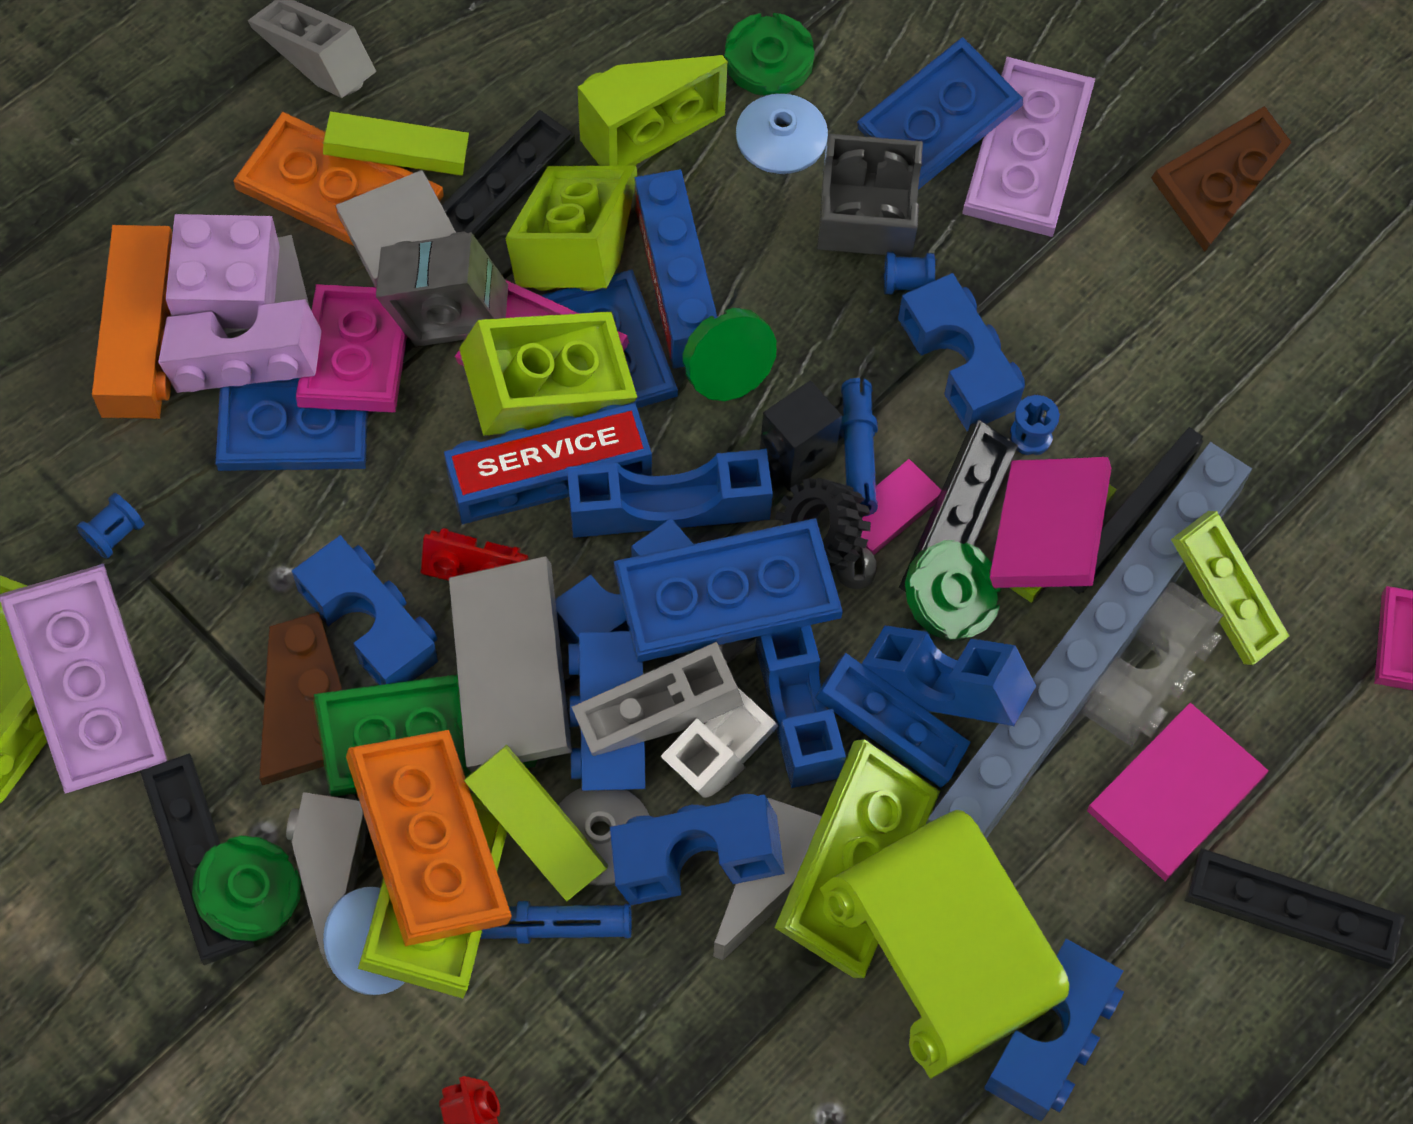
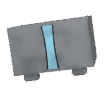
(440, 287)

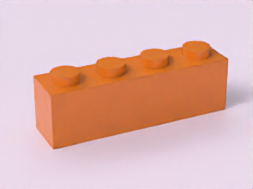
(133, 324)

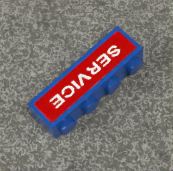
(673, 258)
(532, 464)

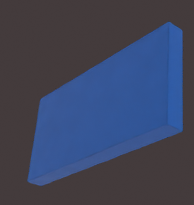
(727, 590)

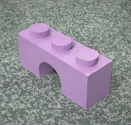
(277, 347)

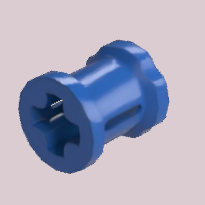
(907, 272)
(1030, 421)
(125, 521)

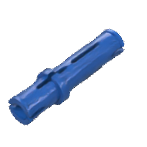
(858, 430)
(615, 922)

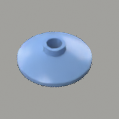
(781, 148)
(345, 939)

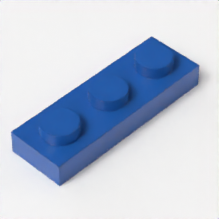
(893, 720)

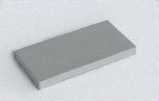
(509, 662)

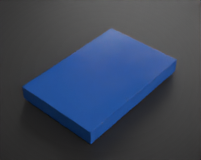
(945, 106)
(644, 352)
(268, 431)

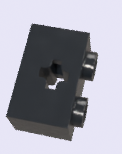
(800, 435)

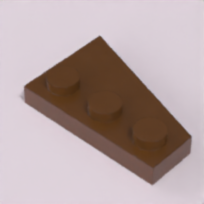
(1221, 173)
(296, 670)

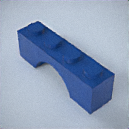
(723, 491)

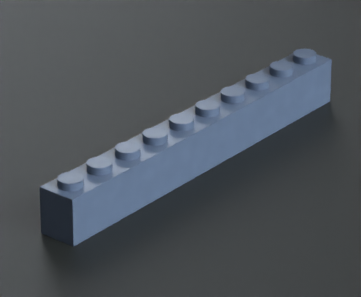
(1092, 644)

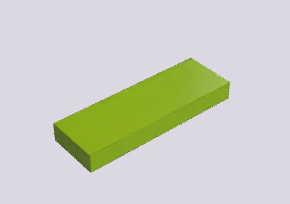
(395, 143)
(1230, 587)
(536, 822)

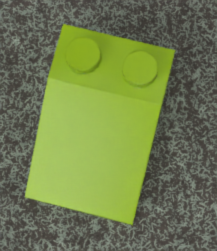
(649, 106)
(572, 228)
(544, 369)

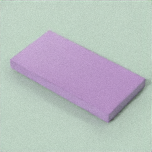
(1031, 153)
(83, 678)

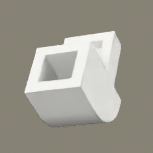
(714, 752)

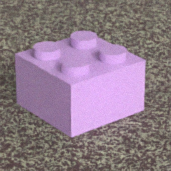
(222, 267)

